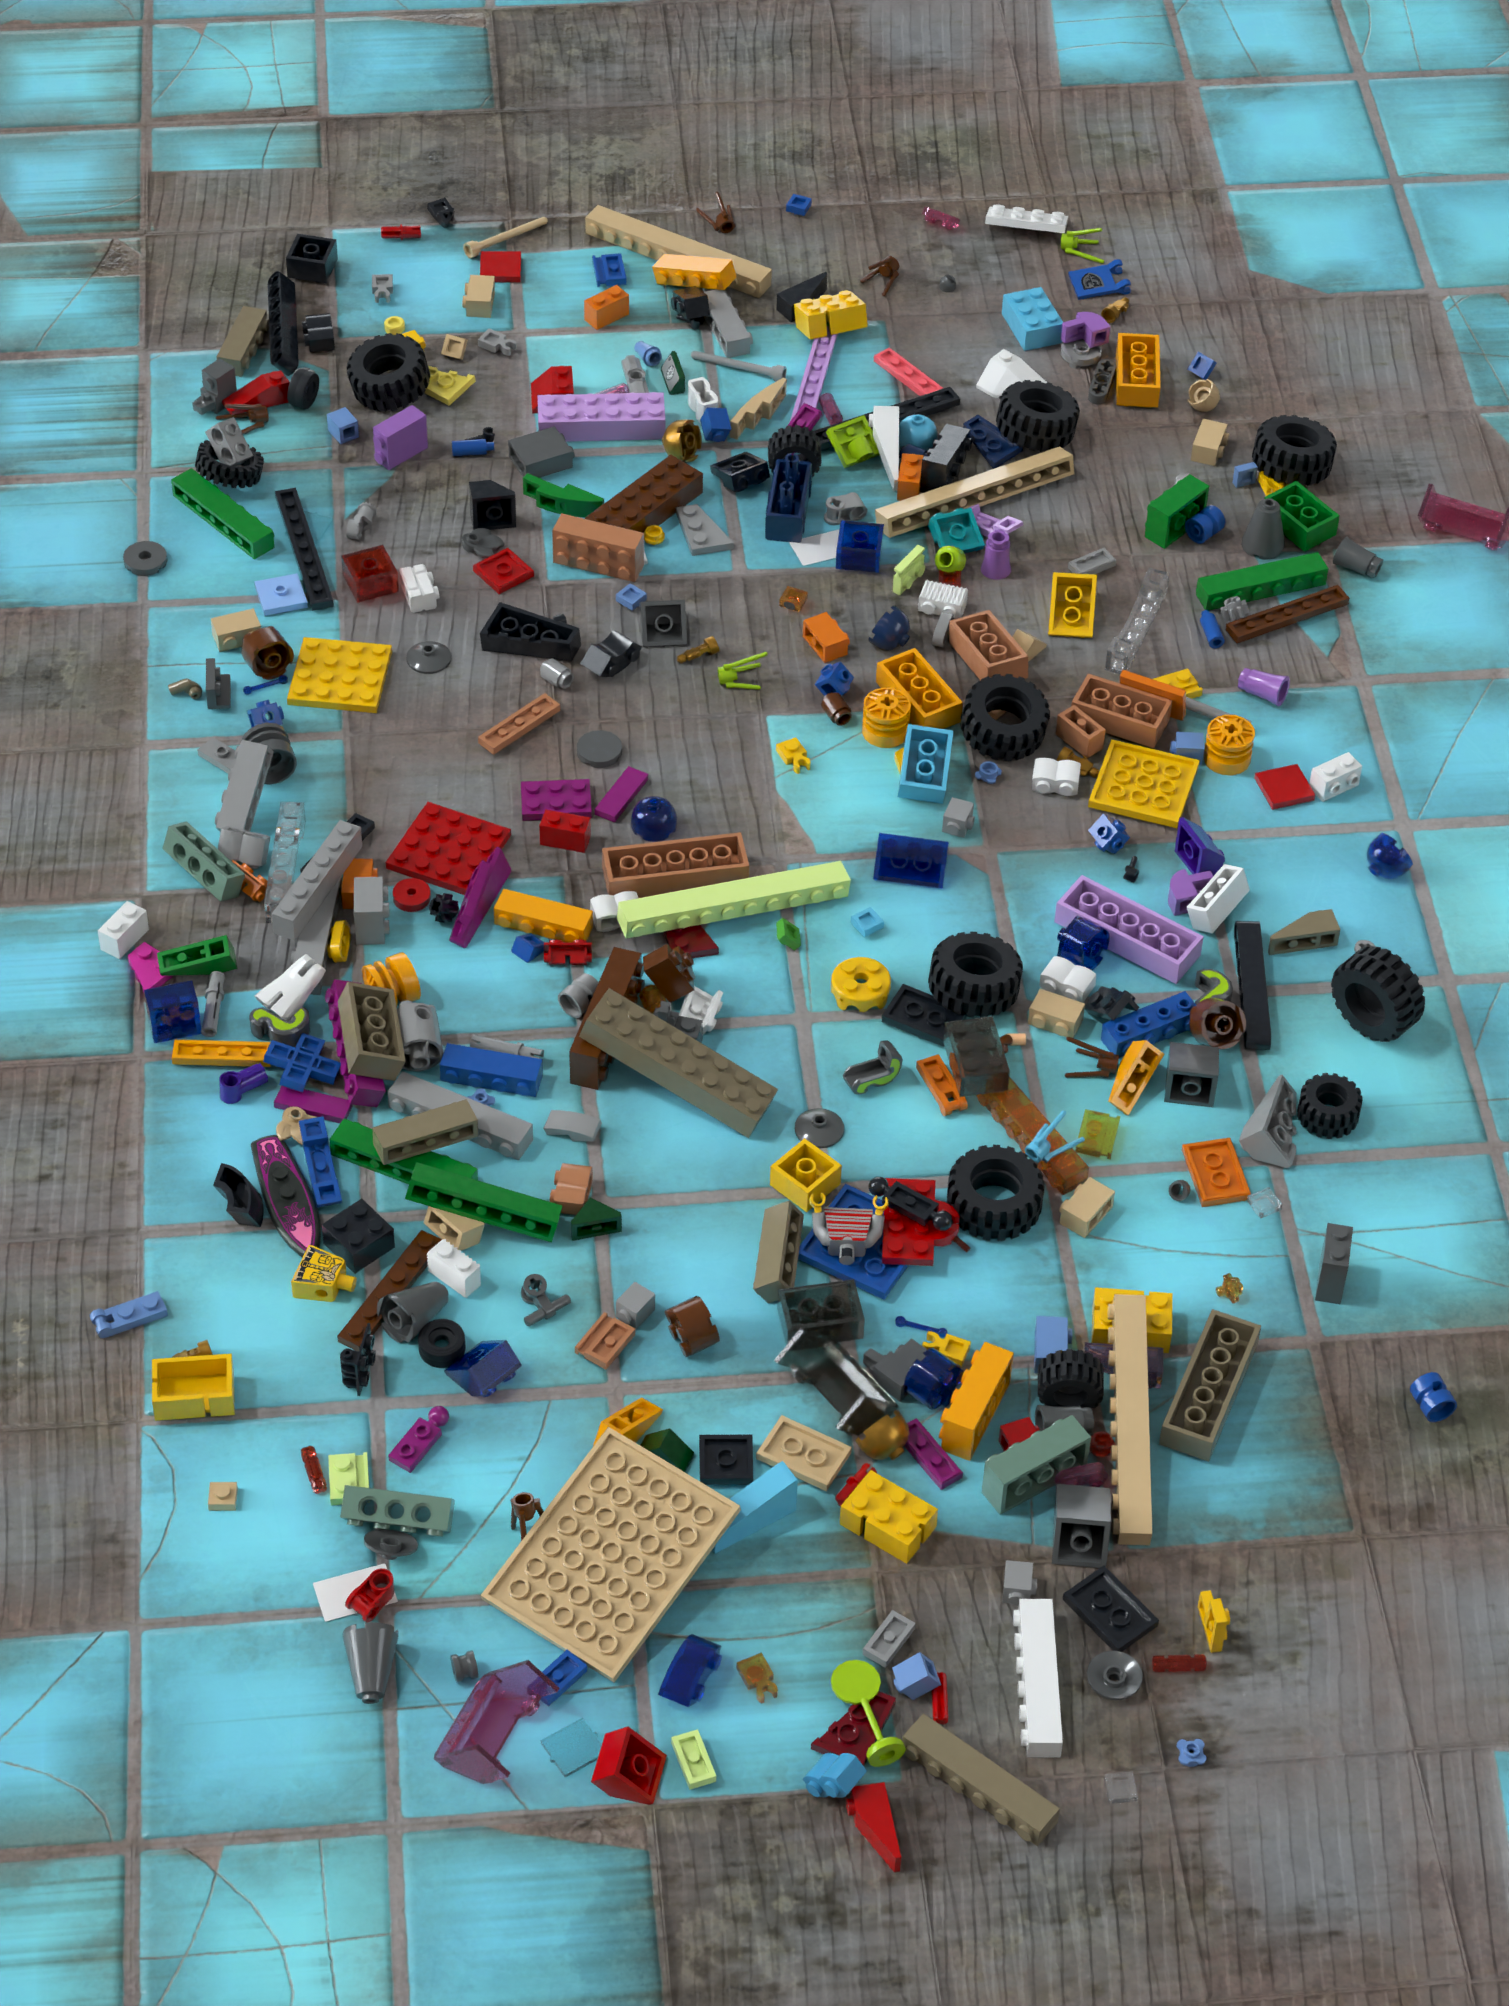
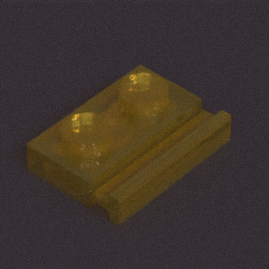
(1099, 1134)

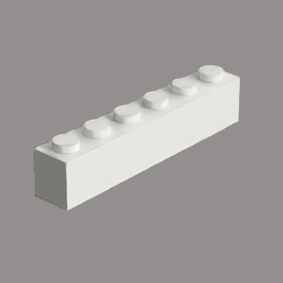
(1039, 1678)

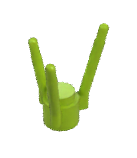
(1070, 241)
(728, 672)

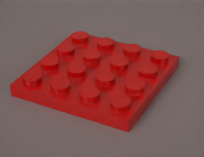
(446, 847)

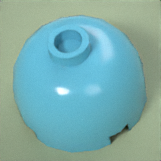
(917, 431)

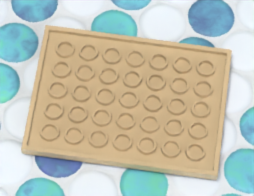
(611, 1553)

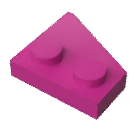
(146, 966)

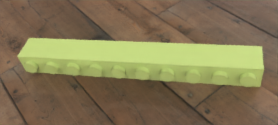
(733, 899)

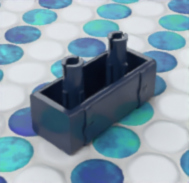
(788, 499)

